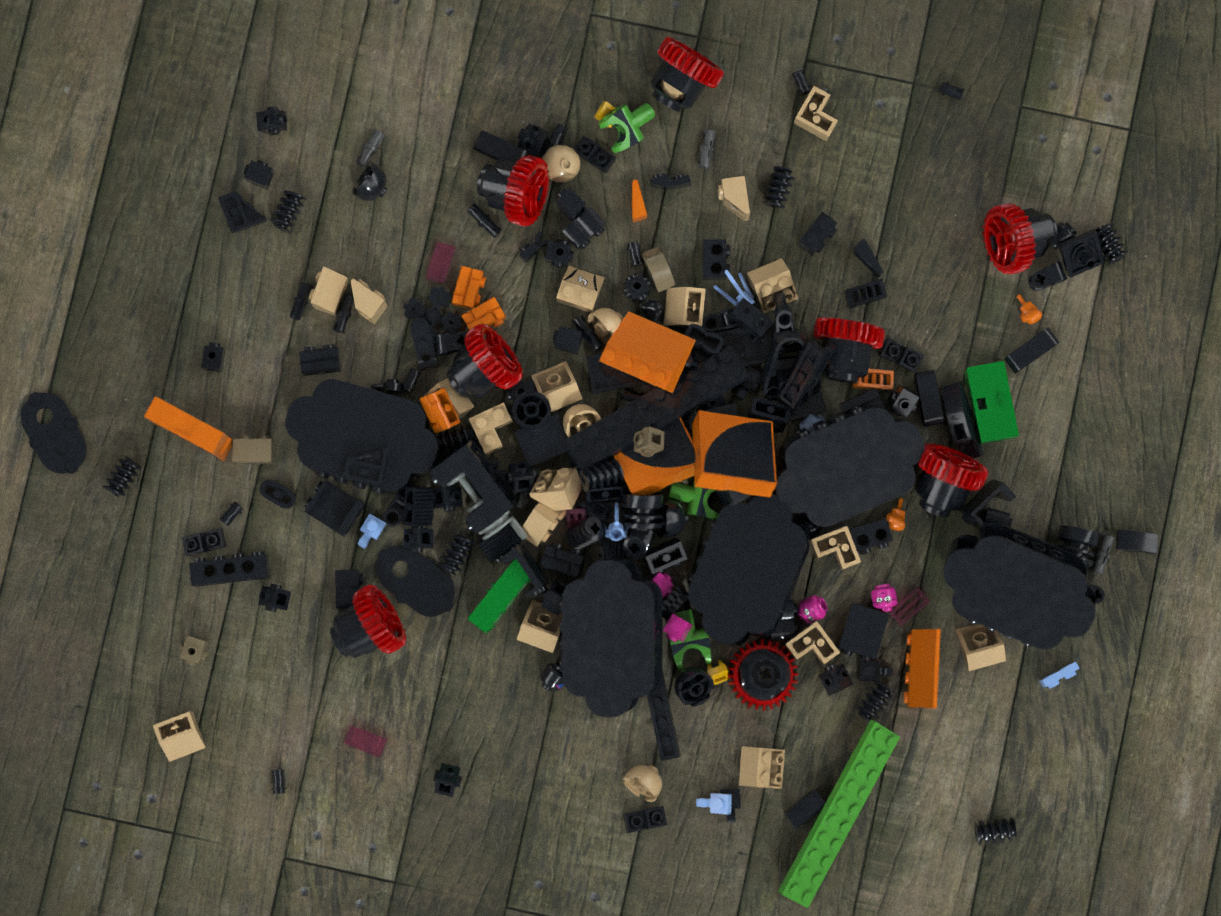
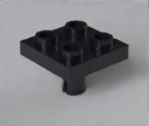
(1081, 253)

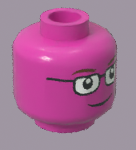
(884, 597)
(812, 609)

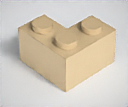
(811, 115)
(486, 424)
(540, 522)
(837, 542)
(815, 639)

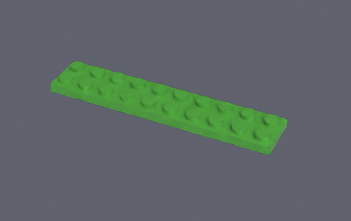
(839, 814)

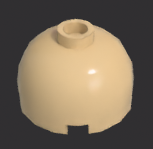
(562, 163)
(605, 322)
(579, 418)
(644, 781)

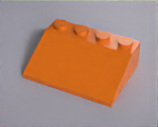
(648, 351)
(923, 668)

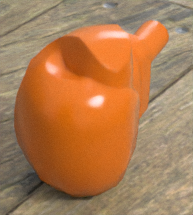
(1030, 312)
(896, 517)

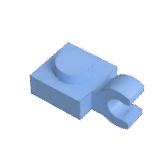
(372, 529)
(718, 803)

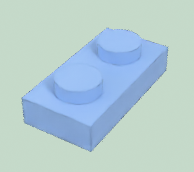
(1052, 679)

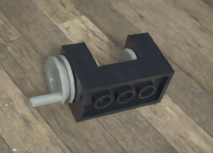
(491, 510)

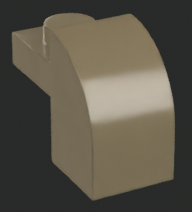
(658, 269)

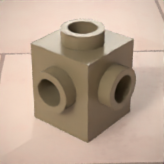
(649, 441)
(200, 651)

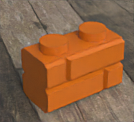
(468, 287)
(485, 313)
(439, 410)

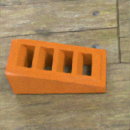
(638, 207)
(865, 385)

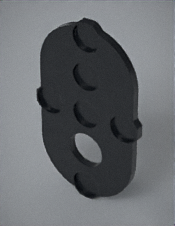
(59, 442)
(423, 588)

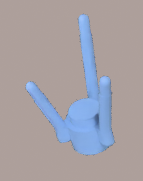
(747, 295)
(616, 530)

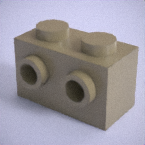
(253, 450)

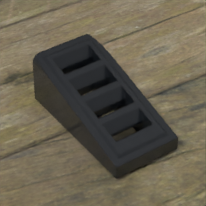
(866, 256)
(848, 293)

